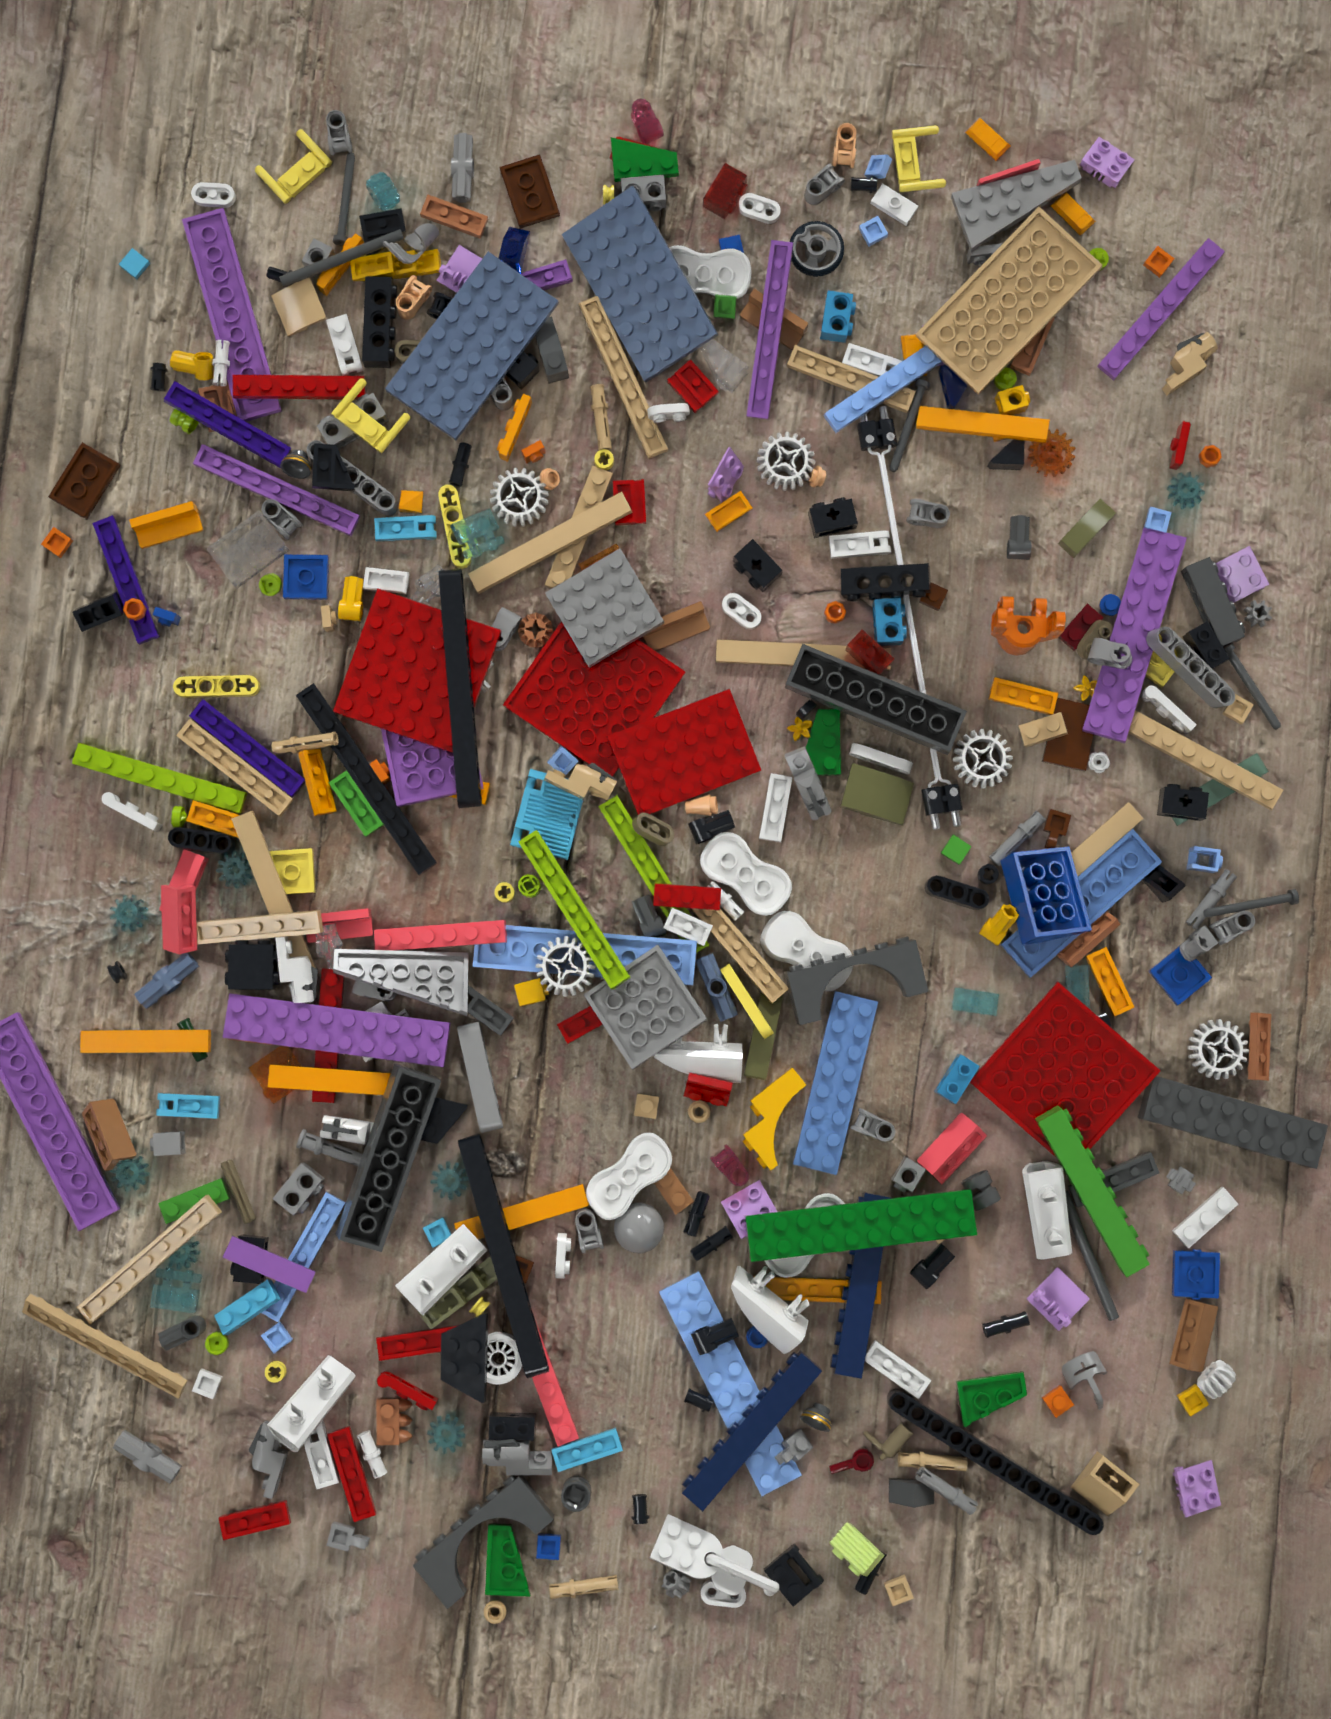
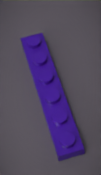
(226, 424)
(124, 575)
(247, 748)

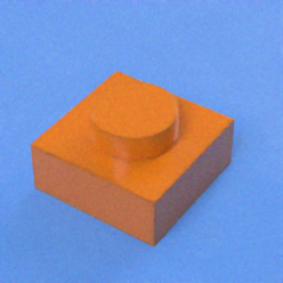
(1158, 261)
(533, 452)
(57, 542)
(381, 771)
(1058, 1401)

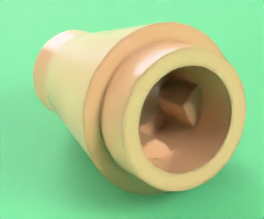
(702, 806)

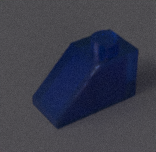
(514, 248)
(952, 386)

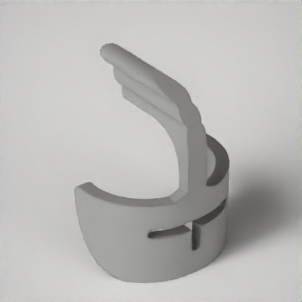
(418, 241)
(1074, 1366)

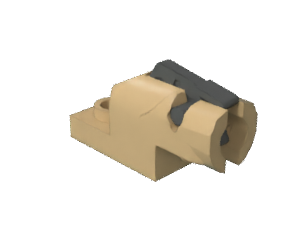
(1189, 360)
(584, 779)

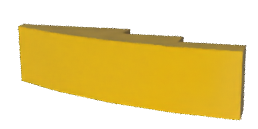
(388, 265)

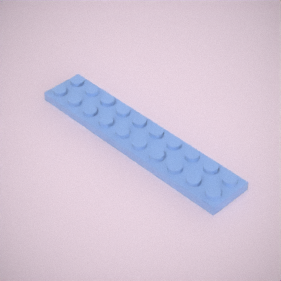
(526, 943)
(726, 1377)

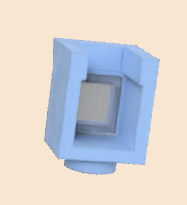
(1204, 859)

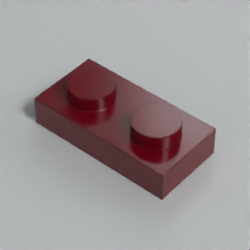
(1079, 626)

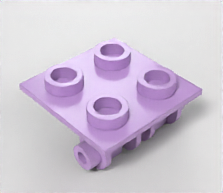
(1107, 161)
(458, 268)
(725, 476)
(1241, 574)
(747, 1202)
(1058, 1299)
(1197, 1488)

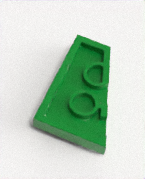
(641, 160)
(825, 742)
(986, 1394)
(503, 1564)

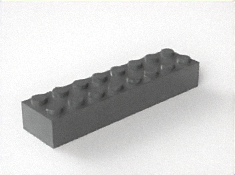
(875, 699)
(1233, 1122)
(387, 1158)

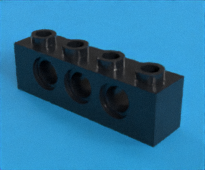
(374, 290)
(852, 576)

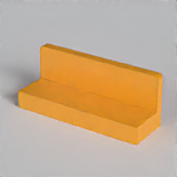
(167, 524)

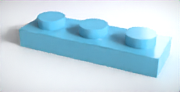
(247, 1307)
(587, 1449)

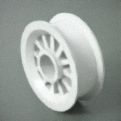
(516, 1367)

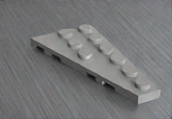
(1003, 203)
(420, 975)

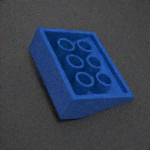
(1045, 894)

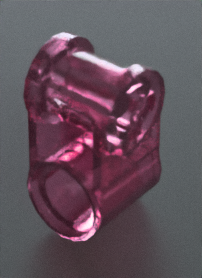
(647, 124)
(729, 1165)

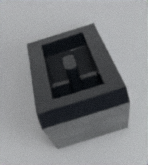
(1010, 457)
(1163, 883)

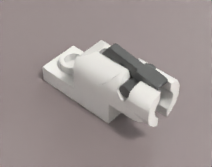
(298, 971)
(346, 1129)

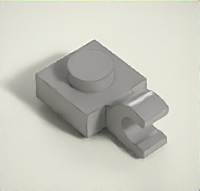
(795, 1447)
(343, 1536)

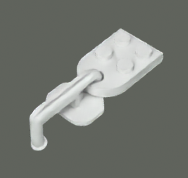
(684, 1550)

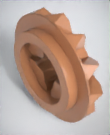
(542, 636)

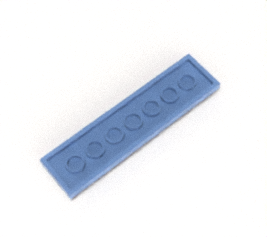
(1101, 888)
(835, 1083)

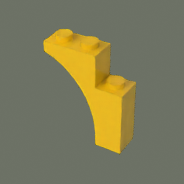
(770, 1104)

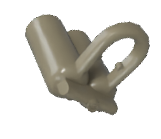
(893, 1442)

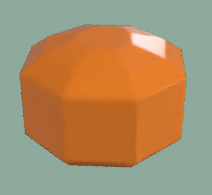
(1210, 456)
(134, 609)
(835, 612)

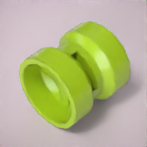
(180, 419)
(532, 888)

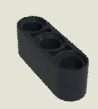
(192, 836)
(967, 892)

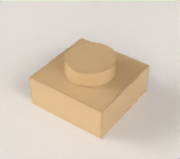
(329, 618)
(1238, 710)
(646, 1106)
(898, 1590)

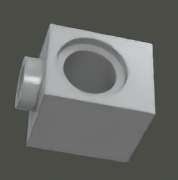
(315, 250)
(168, 1143)
(917, 1171)

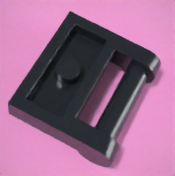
(789, 1582)

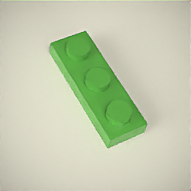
(356, 803)
(177, 1206)

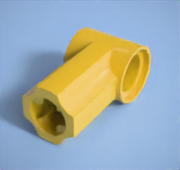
(197, 364)
(351, 604)
(997, 926)

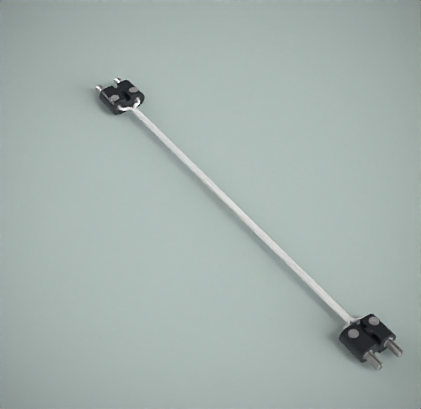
(883, 436)

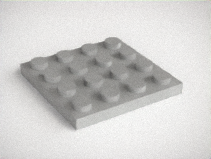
(604, 608)
(647, 1009)

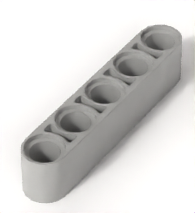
(362, 483)
(1200, 670)
(480, 1077)

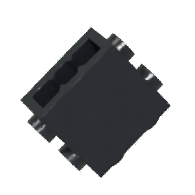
(252, 966)

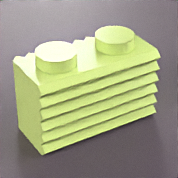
(856, 1549)

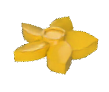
(1087, 688)
(800, 728)

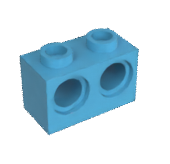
(835, 316)
(883, 621)
(956, 1078)

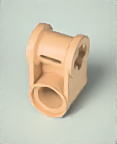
(845, 149)
(415, 294)

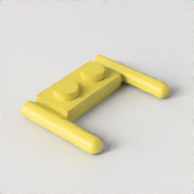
(907, 159)
(300, 174)
(365, 425)

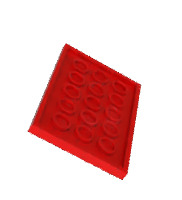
(684, 753)

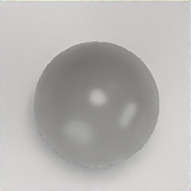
(639, 1228)

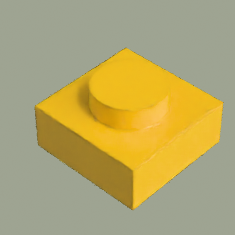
(1192, 1400)

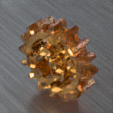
(1055, 461)

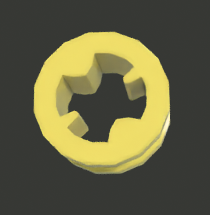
(608, 194)
(610, 461)
(510, 896)
(479, 1306)
(275, 1364)

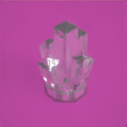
(428, 586)
(327, 942)

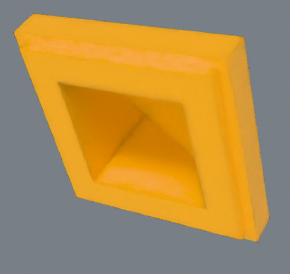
(411, 501)

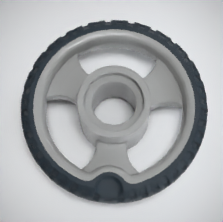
(835, 244)

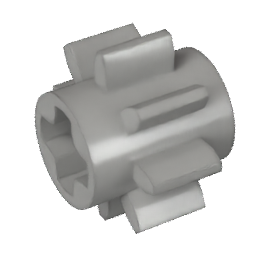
(1263, 612)
(1181, 1180)
(676, 1583)

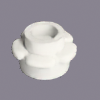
(1103, 758)

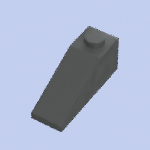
(551, 352)

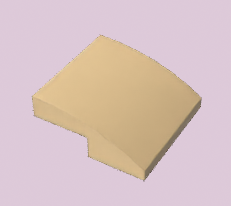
(298, 306)

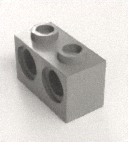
(646, 185)
(295, 1185)

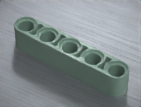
(1219, 791)

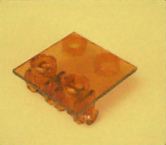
(280, 1056)

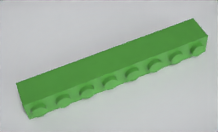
(1092, 1191)

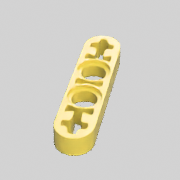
(443, 502)
(216, 690)
(747, 1001)

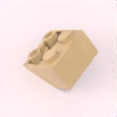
(1104, 1484)

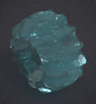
(383, 191)
(1182, 482)
(228, 873)
(120, 912)
(444, 1174)
(125, 1178)
(187, 1257)
(438, 1429)

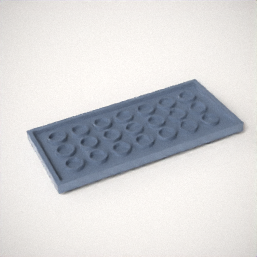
(639, 284)
(472, 345)

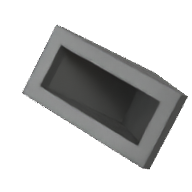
(910, 1493)

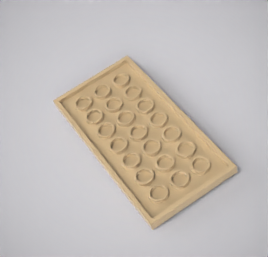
(1008, 300)

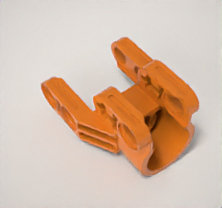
(1039, 627)

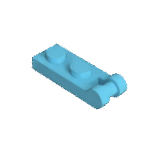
(405, 528)
(189, 1105)

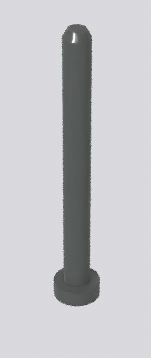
(340, 238)
(921, 385)
(1251, 686)
(1291, 897)

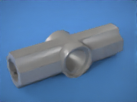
(462, 167)
(147, 1456)

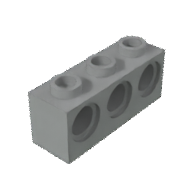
(345, 435)

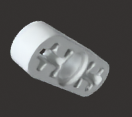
(880, 758)

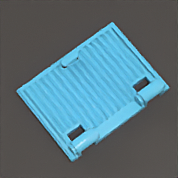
(549, 813)

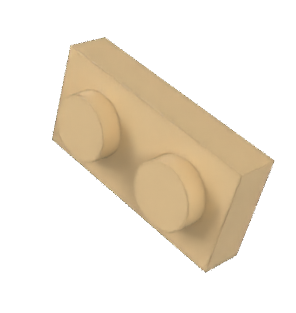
(1043, 729)

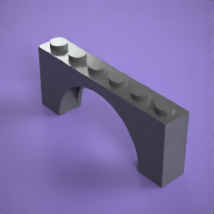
(809, 982)
(513, 1501)

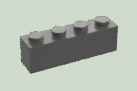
(1212, 601)

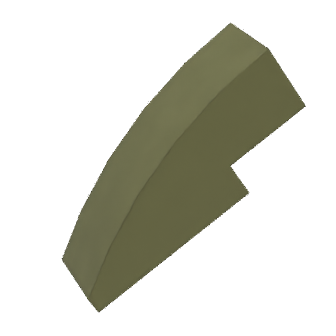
(1086, 528)

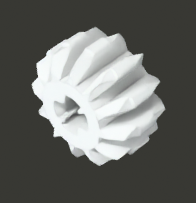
(1216, 1379)

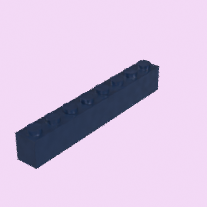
(858, 1307)
(751, 1430)

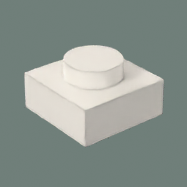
(207, 1383)

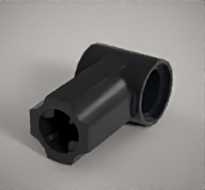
(706, 828)
(928, 1270)
(708, 1338)

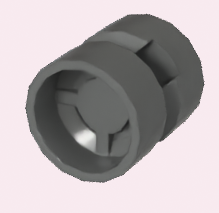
(982, 1191)
(576, 1493)

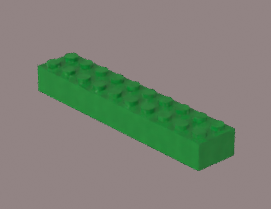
(860, 1225)

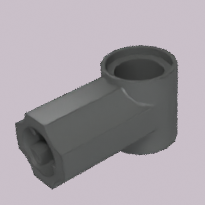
(1019, 544)
(649, 920)
(181, 1333)

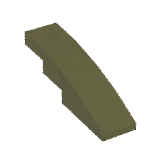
(760, 1048)
(461, 1293)

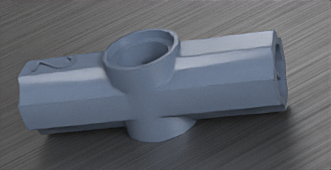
(710, 973)
(166, 980)

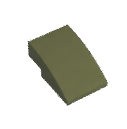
(876, 794)

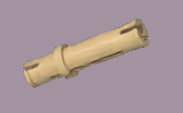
(601, 420)
(281, 747)
(941, 1462)
(581, 1587)

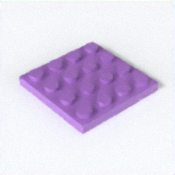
(419, 770)

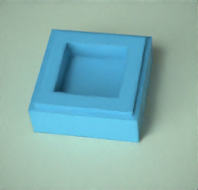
(134, 263)
(437, 1232)

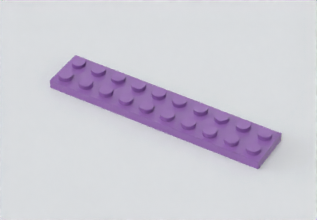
(229, 305)
(1138, 614)
(336, 1030)
(52, 1126)

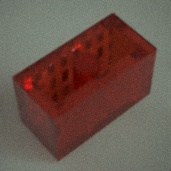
(725, 191)
(869, 653)

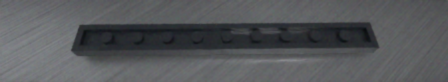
(367, 780)

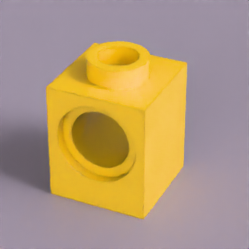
(1005, 407)
(531, 992)

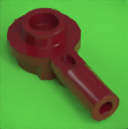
(861, 1460)

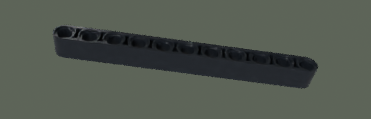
(460, 688)
(503, 1256)
(1005, 1464)

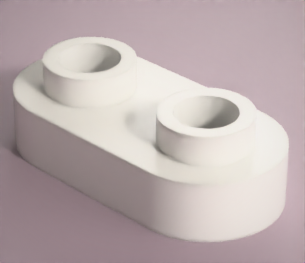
(214, 193)
(760, 207)
(661, 412)
(742, 610)
(562, 1265)
(720, 1598)

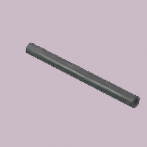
(340, 258)
(1090, 1260)

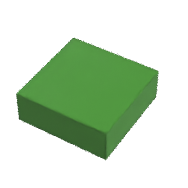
(725, 306)
(955, 849)

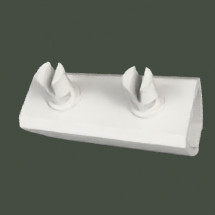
(709, 1059)
(1047, 1209)
(441, 1269)
(769, 1313)
(310, 1403)

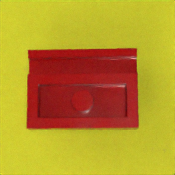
(692, 386)
(635, 495)
(707, 1089)

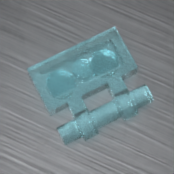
(474, 527)
(173, 1297)

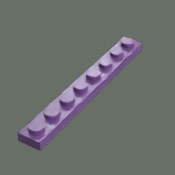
(1160, 309)
(769, 329)
(276, 489)

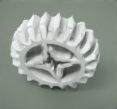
(790, 469)
(512, 501)
(974, 753)
(561, 975)
(1220, 1041)

